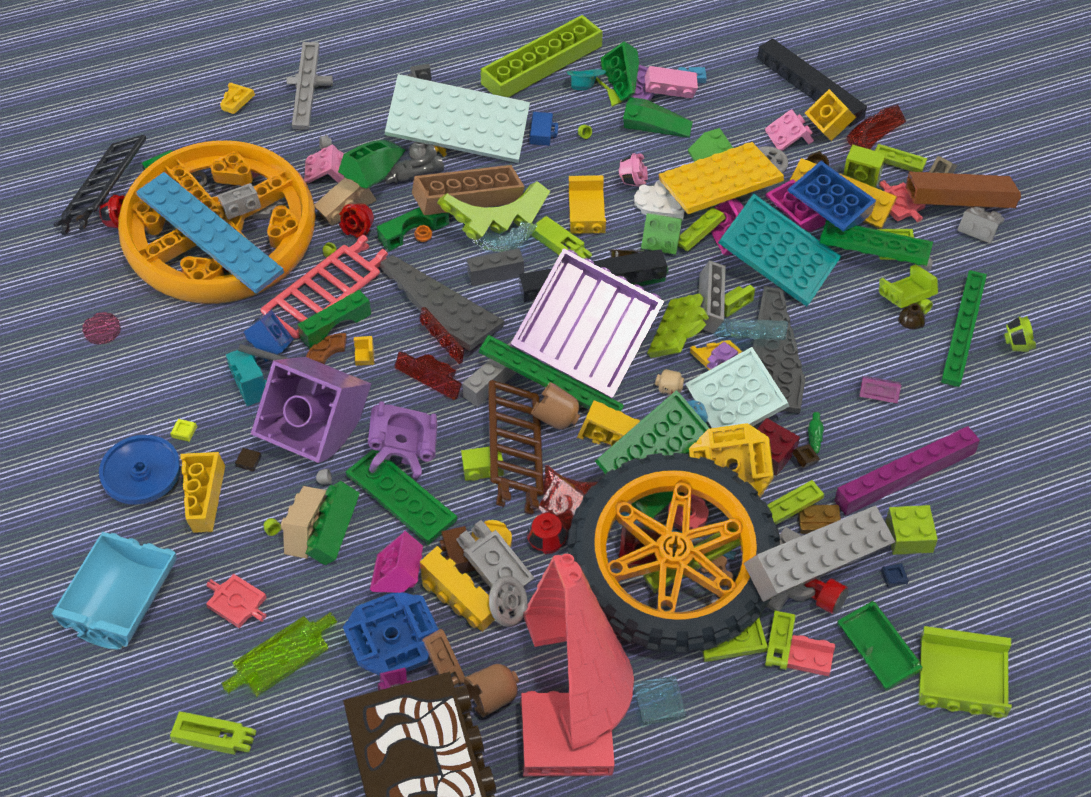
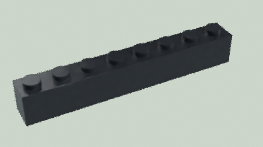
(806, 77)
(633, 267)

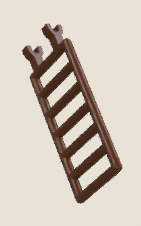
(503, 483)

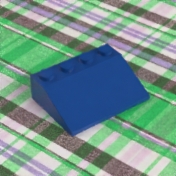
(833, 197)

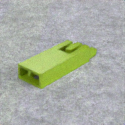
(553, 234)
(205, 732)

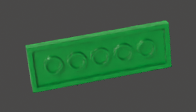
(878, 243)
(402, 497)

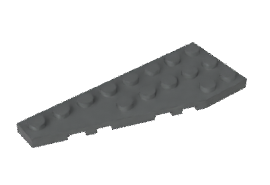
(458, 315)
(781, 356)

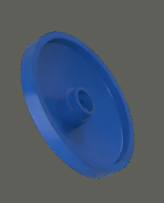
(139, 469)

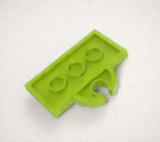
(681, 321)

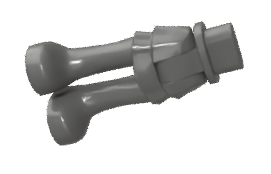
(407, 170)

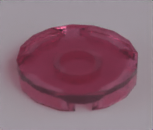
(101, 328)

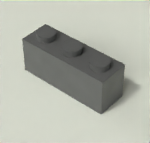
(495, 267)

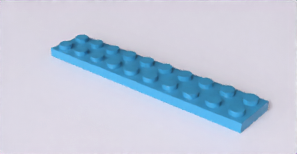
(210, 232)

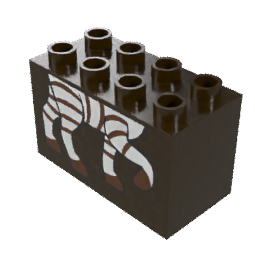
(419, 741)

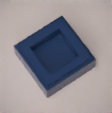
(894, 575)

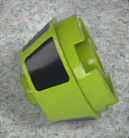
(1020, 335)

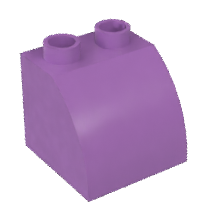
(309, 407)

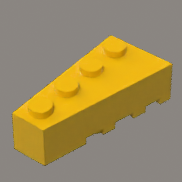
(605, 424)
(202, 488)
(455, 589)

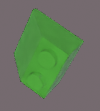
(709, 144)

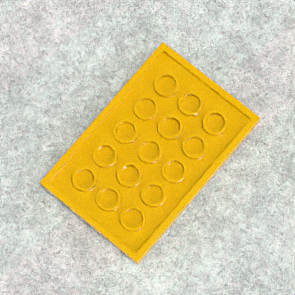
(720, 177)

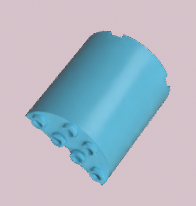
(114, 590)

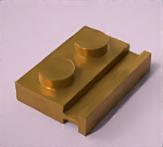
(817, 516)

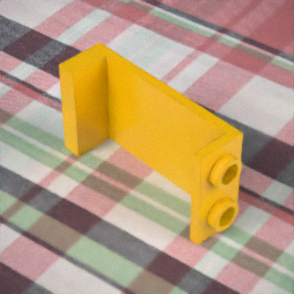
(586, 204)

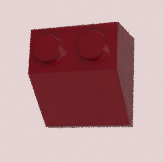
(630, 543)

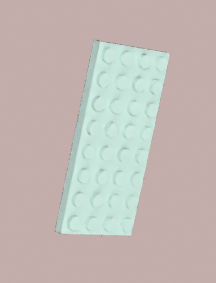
(457, 118)

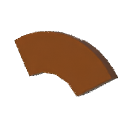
(328, 347)

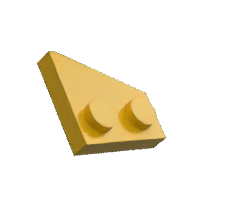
(236, 98)

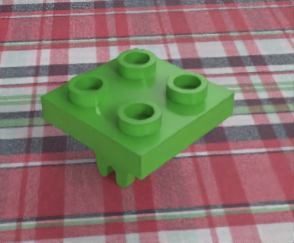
(661, 233)

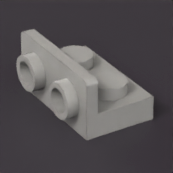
(239, 201)

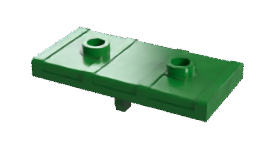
(880, 645)

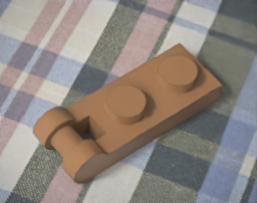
(443, 656)

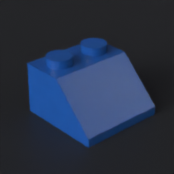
(268, 334)

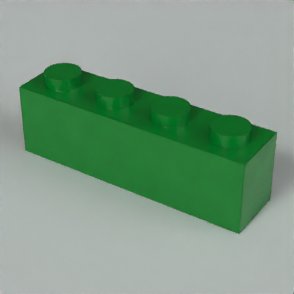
(332, 523)

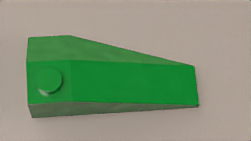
(622, 69)
(650, 117)

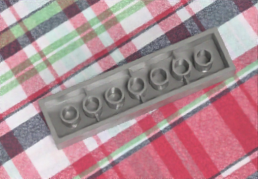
(818, 553)

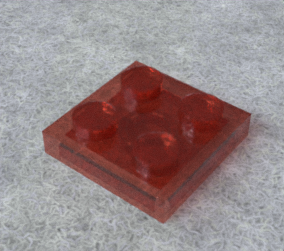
(562, 500)

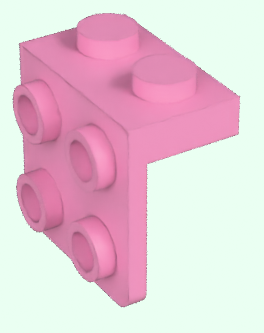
(788, 130)
(322, 163)

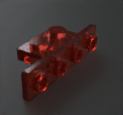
(442, 335)
(430, 372)

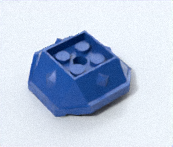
(390, 615)

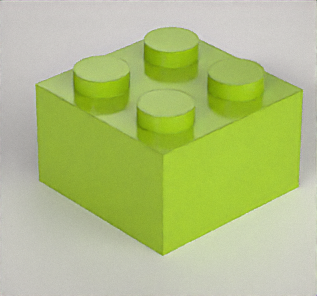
(864, 165)
(911, 529)

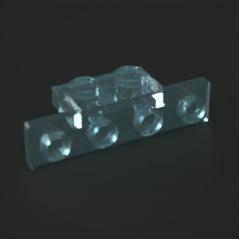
(752, 329)

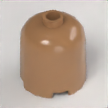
(557, 407)
(492, 688)

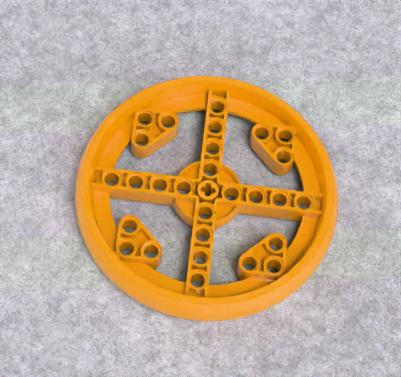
(230, 163)

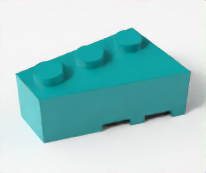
(247, 376)

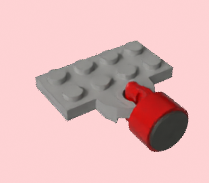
(829, 595)

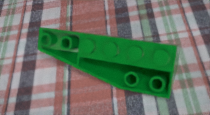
(370, 162)

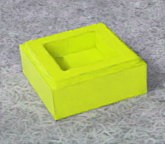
(183, 430)

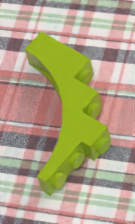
(497, 218)

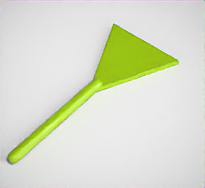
(614, 99)

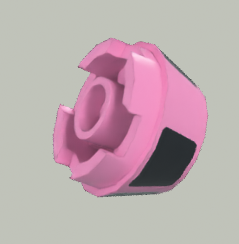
(633, 170)

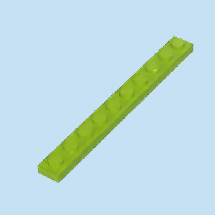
(781, 509)

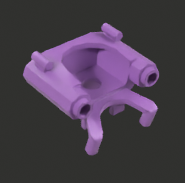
(402, 434)

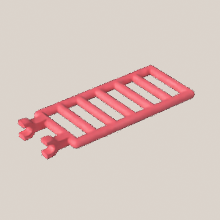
(352, 252)

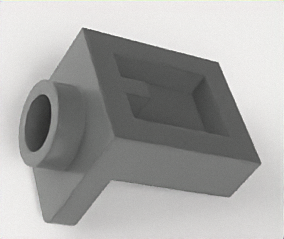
(421, 72)

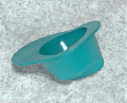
(584, 79)

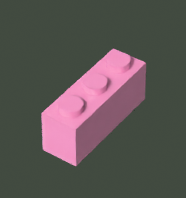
(671, 82)

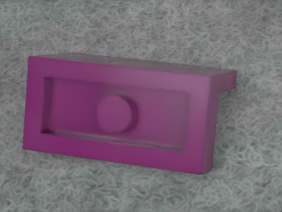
(880, 389)

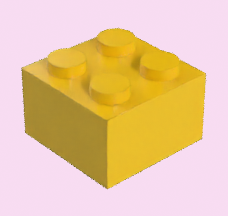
(830, 115)

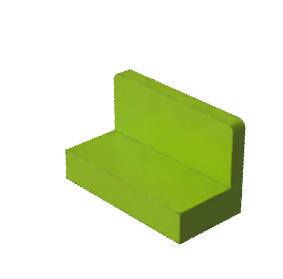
(738, 299)

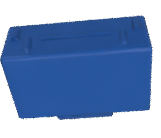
(541, 128)

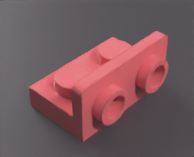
(810, 655)

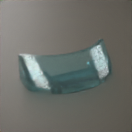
(506, 241)

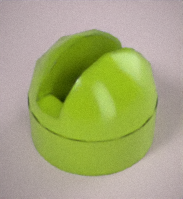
(584, 131)
(328, 249)
(925, 305)
(272, 526)

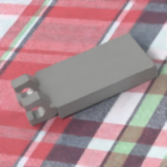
(492, 556)

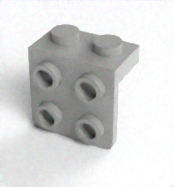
(980, 223)

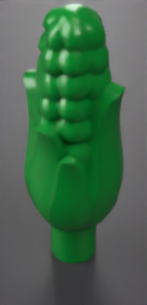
(815, 432)

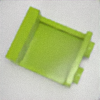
(910, 289)

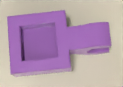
(721, 354)

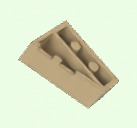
(339, 196)
(299, 522)

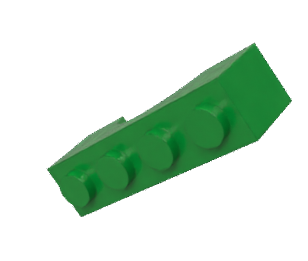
(393, 231)
(316, 328)

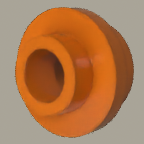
(423, 233)

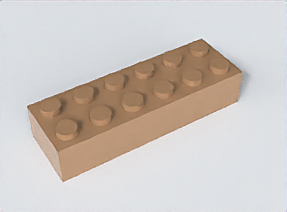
(475, 187)

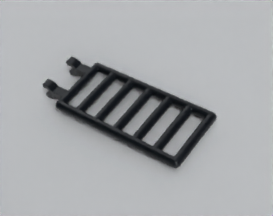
(83, 214)

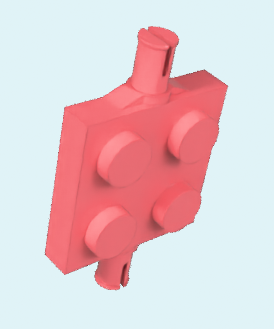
(903, 205)
(236, 600)

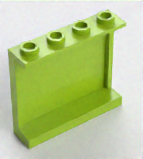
(964, 672)

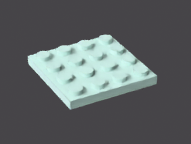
(738, 392)

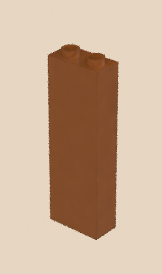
(962, 189)

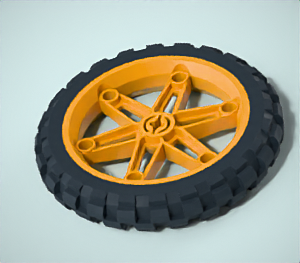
(679, 473)

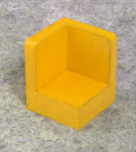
(364, 350)

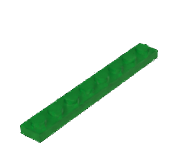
(964, 329)
(543, 373)

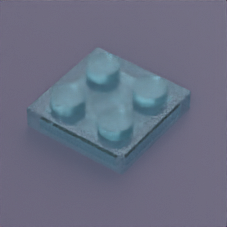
(659, 700)

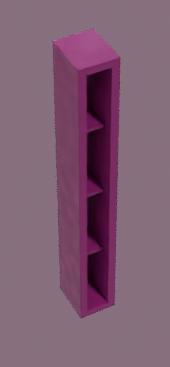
(906, 470)

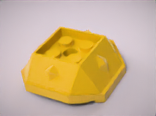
(738, 445)

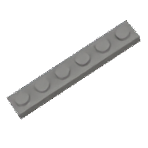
(305, 85)

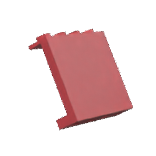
(548, 746)

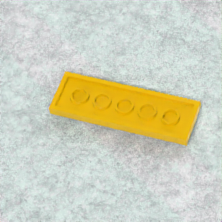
(883, 203)

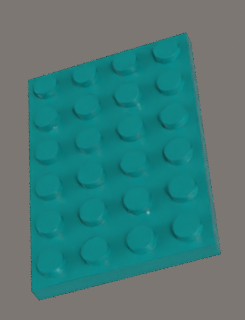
(779, 250)

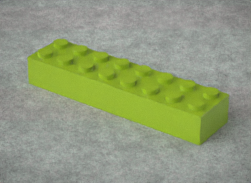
(541, 57)

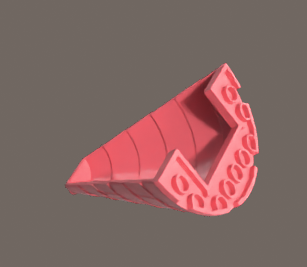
(597, 665)

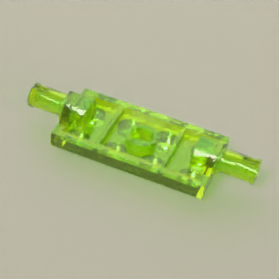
(280, 655)

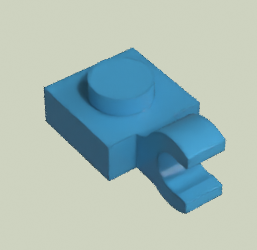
(701, 73)

